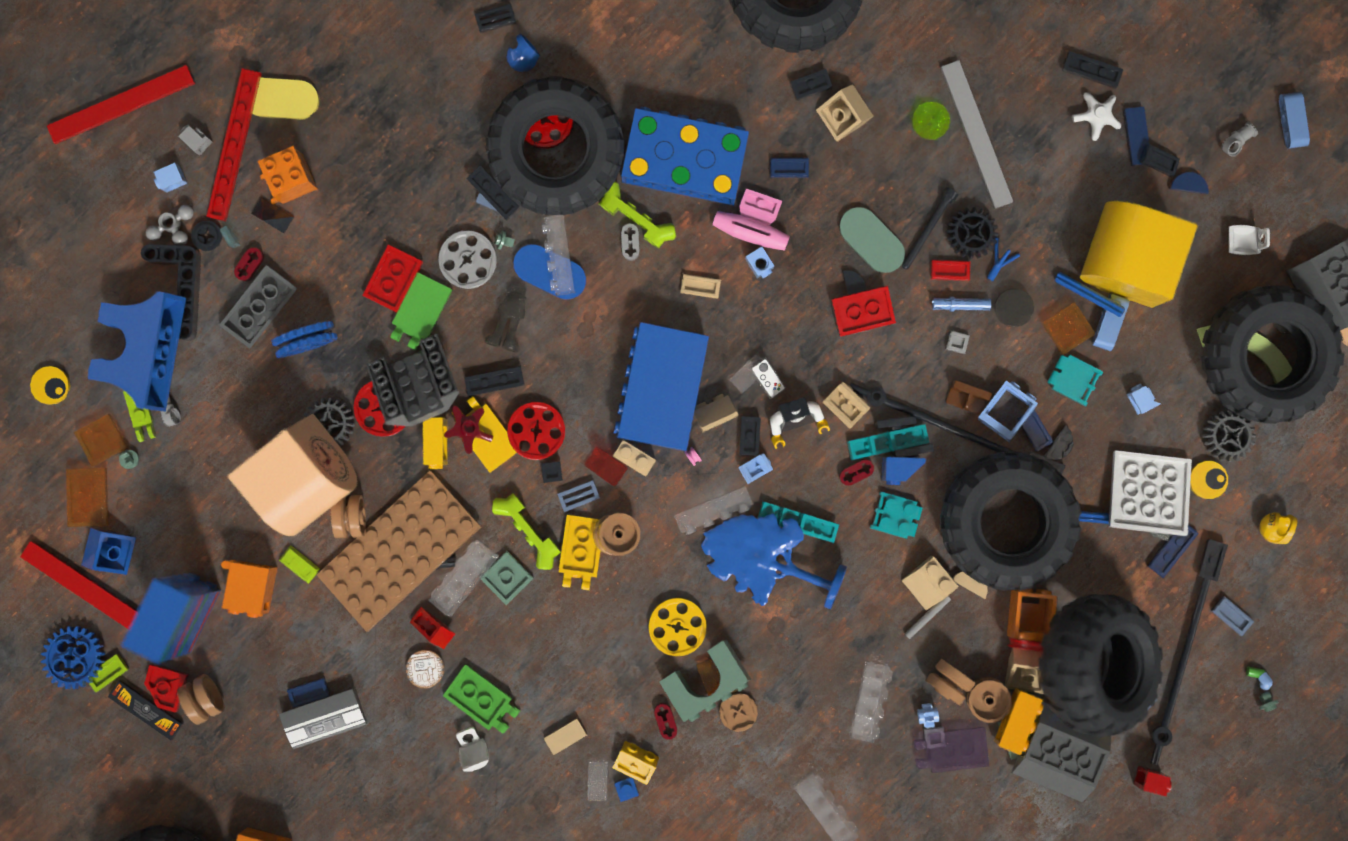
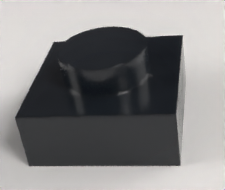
(551, 472)

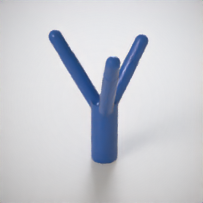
(999, 264)

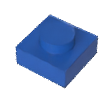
(626, 789)

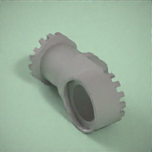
(1239, 138)
(170, 410)

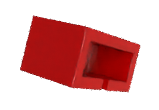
(1152, 781)

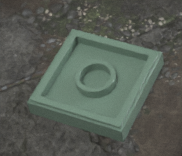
(507, 577)

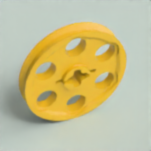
(681, 635)

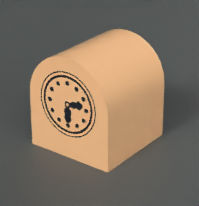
(296, 477)

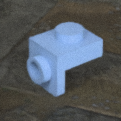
(755, 468)

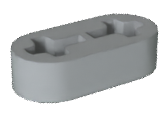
(625, 243)

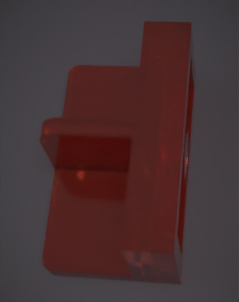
(606, 466)

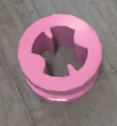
(692, 456)

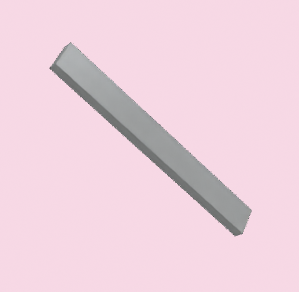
(976, 134)

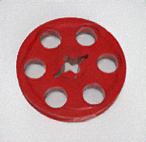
(545, 130)
(362, 414)
(528, 424)
(1025, 644)

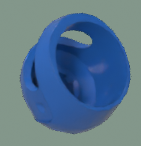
(524, 56)

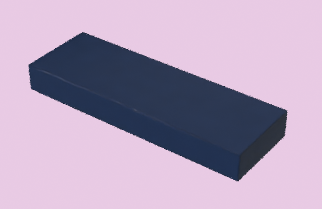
(1136, 133)
(1171, 552)

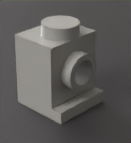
(195, 139)

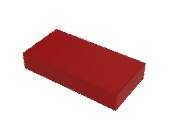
(950, 270)

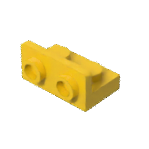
(636, 762)

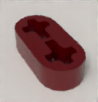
(244, 262)
(859, 476)
(661, 723)

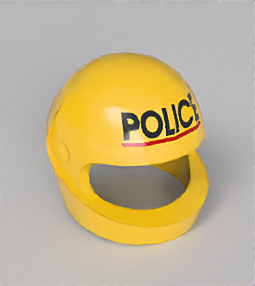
(1278, 528)

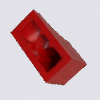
(432, 628)

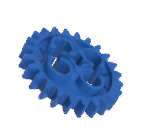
(56, 654)

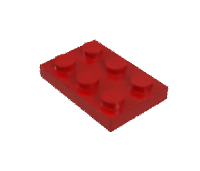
(392, 278)
(863, 310)

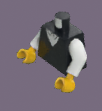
(794, 415)

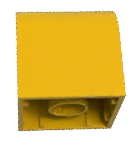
(1138, 253)

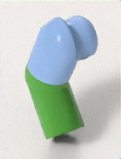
(1265, 680)

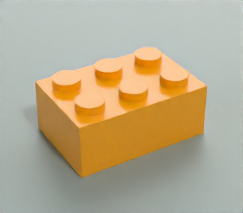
(1019, 721)

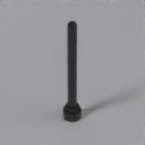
(947, 198)

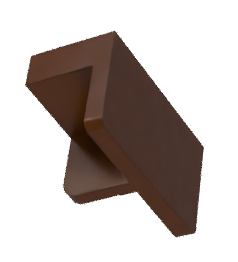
(967, 397)

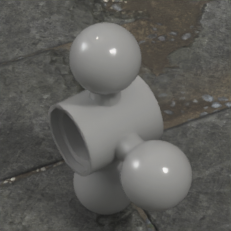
(179, 237)

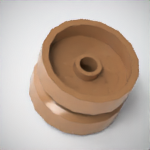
(349, 517)
(605, 536)
(950, 681)
(200, 699)
(997, 708)

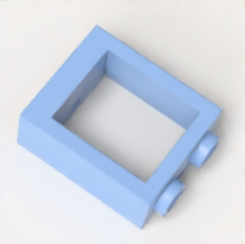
(998, 428)

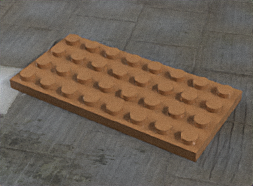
(399, 551)

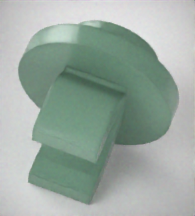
(501, 240)
(129, 459)
(1267, 702)

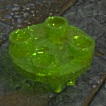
(939, 124)

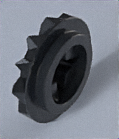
(202, 228)

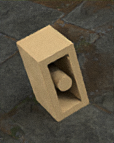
(634, 458)

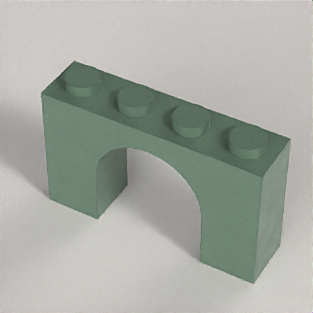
(732, 677)

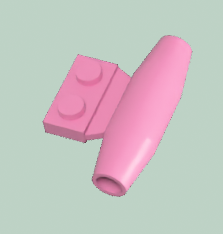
(754, 223)

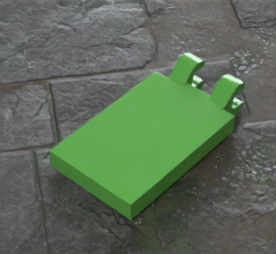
(420, 310)
(480, 699)

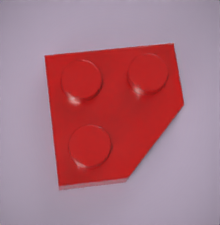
(164, 686)

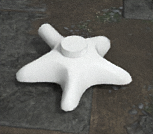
(1098, 114)

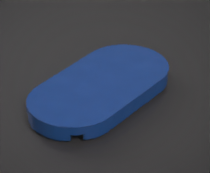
(532, 267)

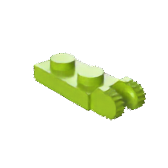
(139, 418)

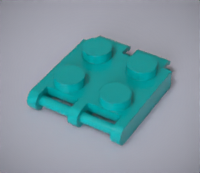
(1074, 378)
(897, 516)

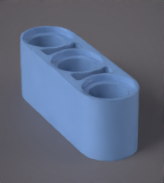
(1294, 120)
(1109, 325)

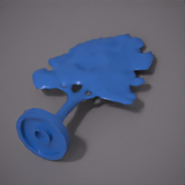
(750, 549)

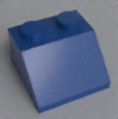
(899, 469)
(108, 551)

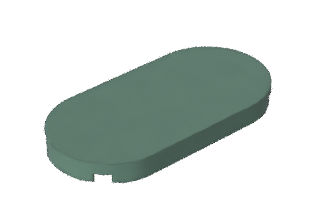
(872, 240)

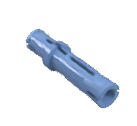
(961, 304)

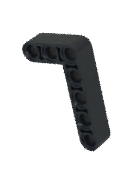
(183, 284)

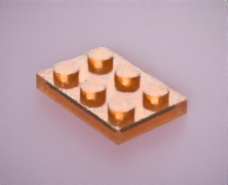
(87, 497)

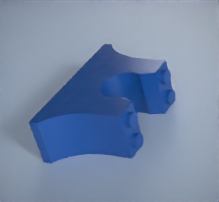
(149, 352)

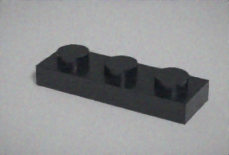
(1092, 69)
(493, 193)
(494, 381)

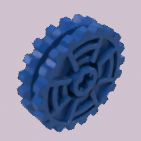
(304, 339)

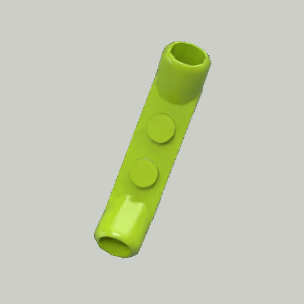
(655, 233)
(512, 507)

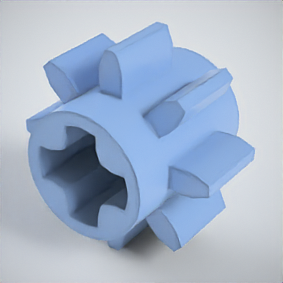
(928, 715)

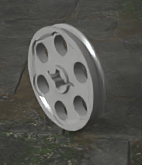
(477, 262)

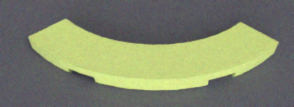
(1267, 352)

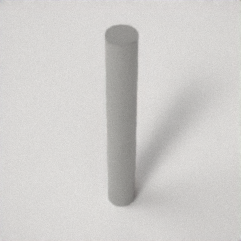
(927, 617)

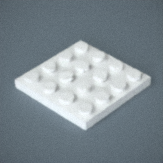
(1150, 493)

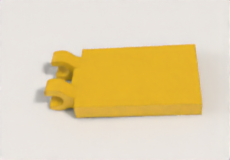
(497, 451)
(579, 552)

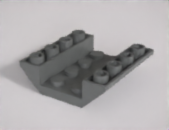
(1326, 280)
(414, 386)
(1063, 757)

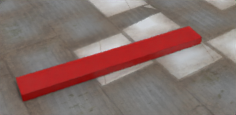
(120, 104)
(234, 144)
(79, 584)

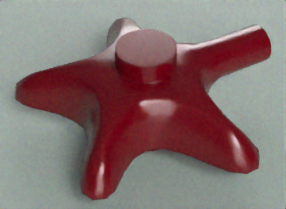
(468, 428)

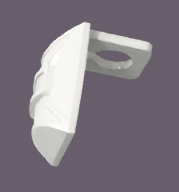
(1247, 239)
(472, 754)

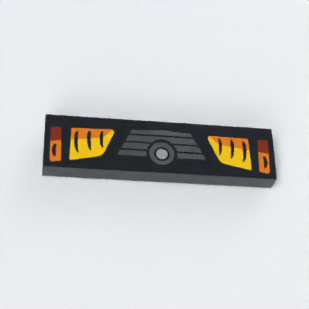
(145, 710)

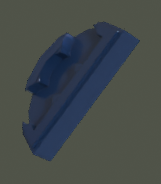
(1190, 183)

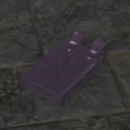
(954, 750)

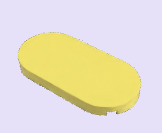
(285, 99)

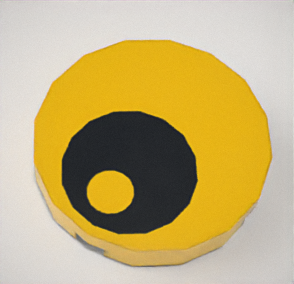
(50, 385)
(1208, 480)

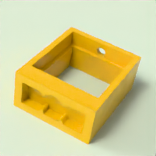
(434, 443)

